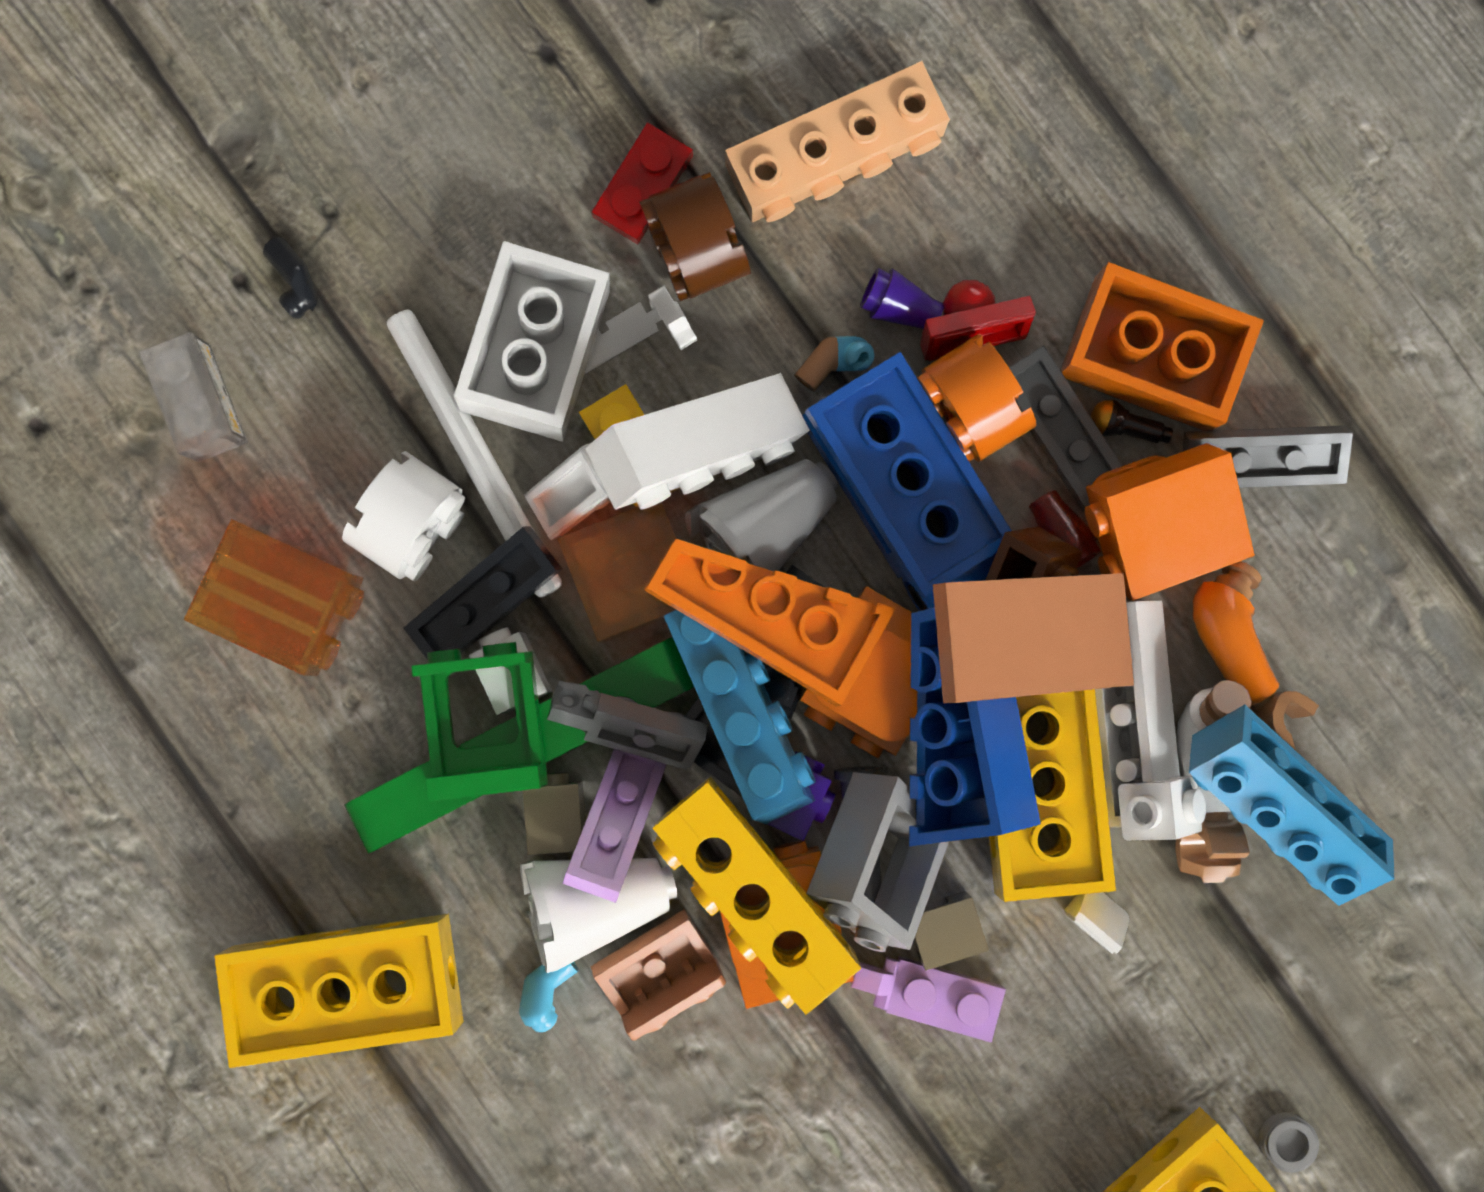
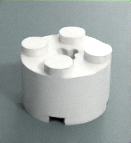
(405, 516)

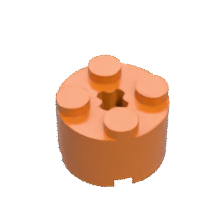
(977, 398)

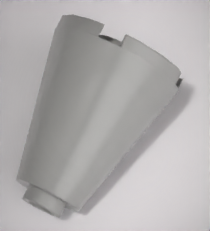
(766, 516)

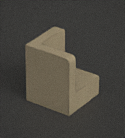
(950, 932)

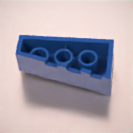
(969, 756)

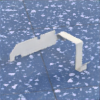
(636, 325)

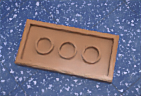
(1032, 636)

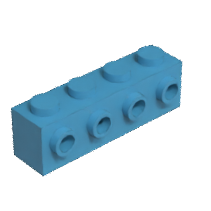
(744, 721)
(1291, 806)

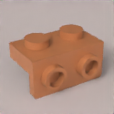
(659, 975)

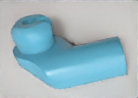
(537, 996)

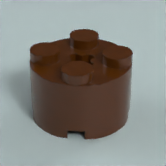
(695, 236)

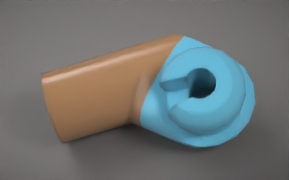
(835, 354)

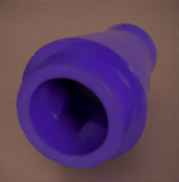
(898, 300)

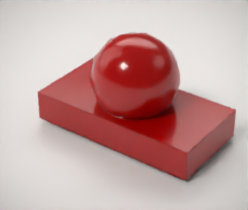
(972, 311)

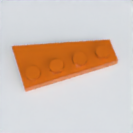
(790, 624)

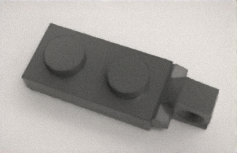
(628, 725)

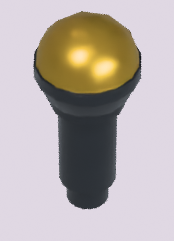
(1116, 420)

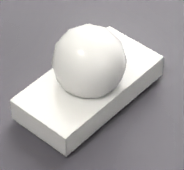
(567, 494)

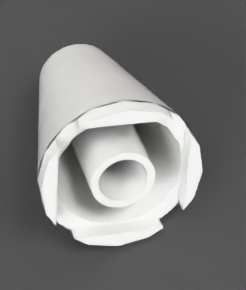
(575, 923)

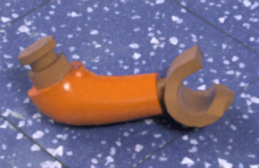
(1226, 628)

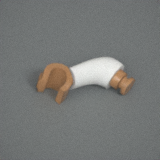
(1222, 842)

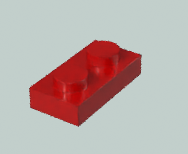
(648, 168)

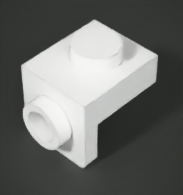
(1161, 809)

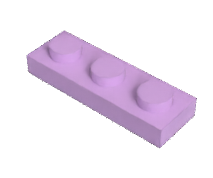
(614, 825)

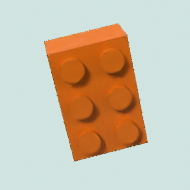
(1161, 347)

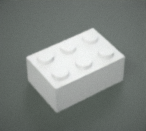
(532, 341)

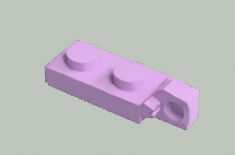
(933, 996)

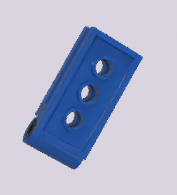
(942, 475)

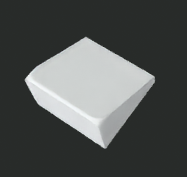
(1100, 919)

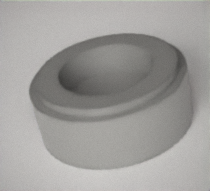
(1288, 1142)

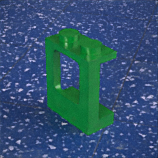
(490, 768)

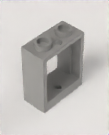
(849, 856)

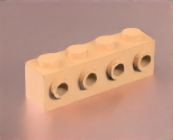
(837, 143)

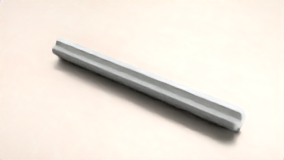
(461, 430)

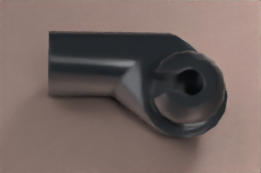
(295, 272)

